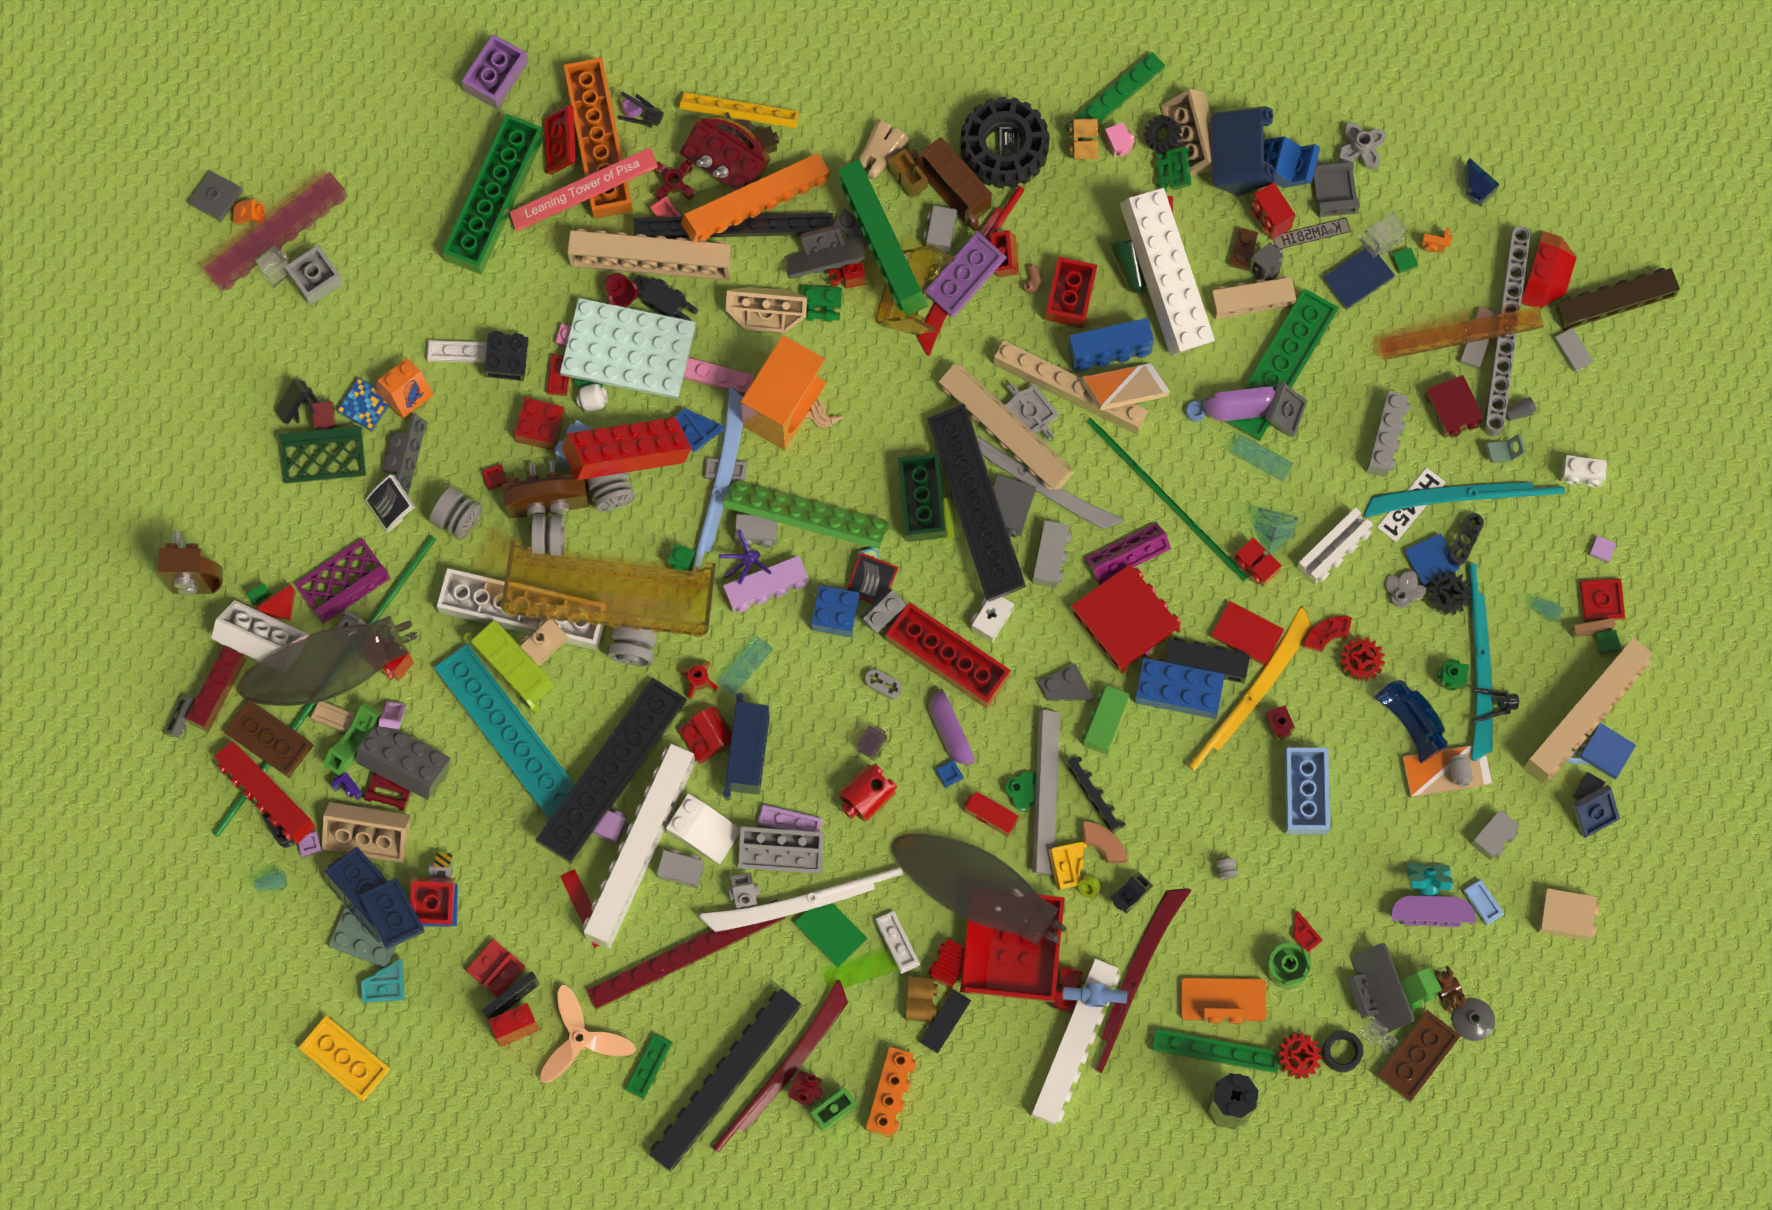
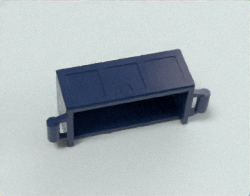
(747, 748)
(351, 877)

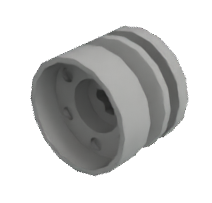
(611, 491)
(456, 513)

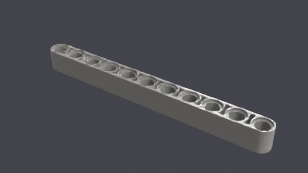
(1501, 358)

